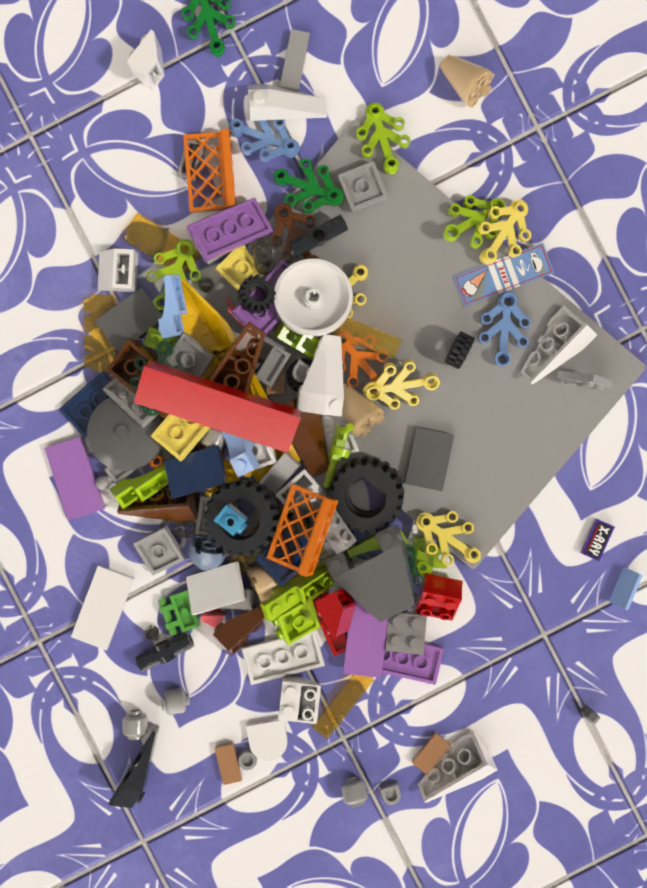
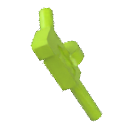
(337, 451)

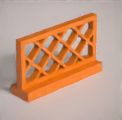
(225, 165)
(315, 539)

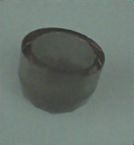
(205, 289)
(151, 634)

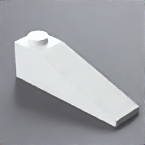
(278, 103)
(562, 340)
(323, 385)
(461, 766)

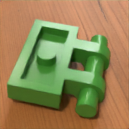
(181, 605)

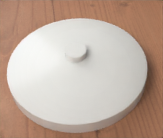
(313, 297)

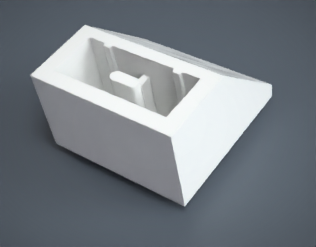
(147, 61)
(118, 270)
(304, 480)
(299, 700)

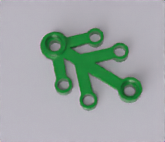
(207, 14)
(311, 188)

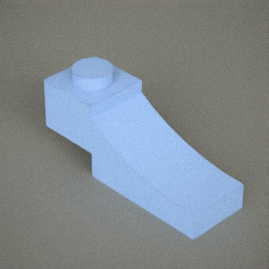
(175, 306)
(241, 455)

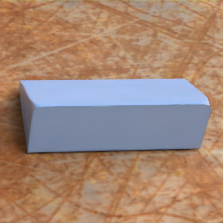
(625, 588)

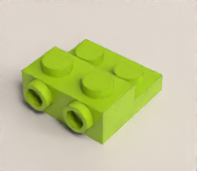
(296, 622)

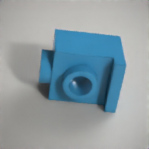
(230, 511)

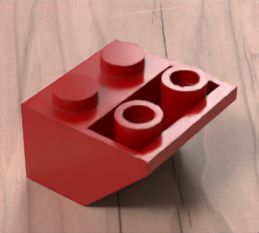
(439, 597)
(336, 612)

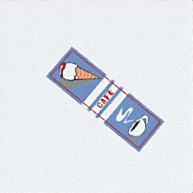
(503, 274)

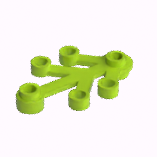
(381, 134)
(475, 218)
(175, 268)

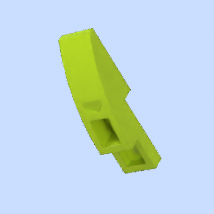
(294, 591)

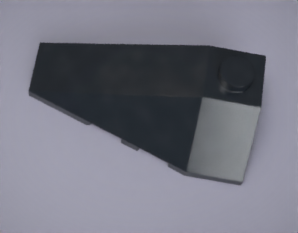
(133, 783)

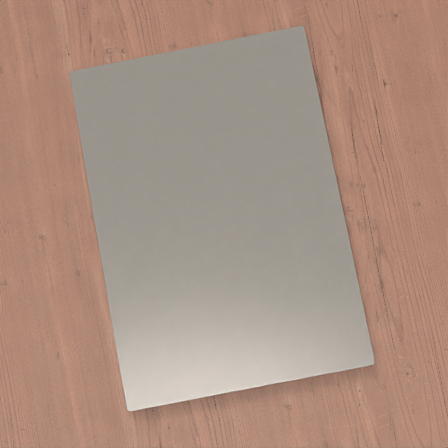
(504, 428)

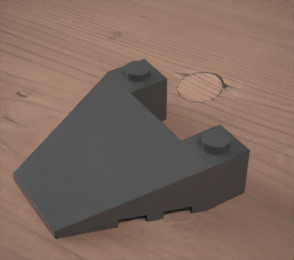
(380, 583)

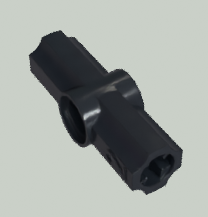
(329, 229)
(164, 651)

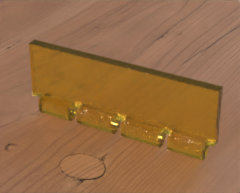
(155, 240)
(102, 349)

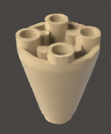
(467, 79)
(360, 412)

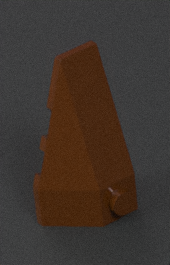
(240, 360)
(310, 441)
(164, 507)
(236, 631)

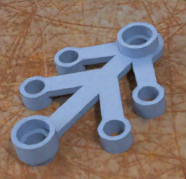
(266, 139)
(505, 326)

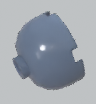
(204, 553)

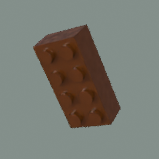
(123, 364)

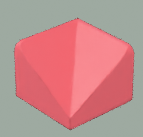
(213, 617)

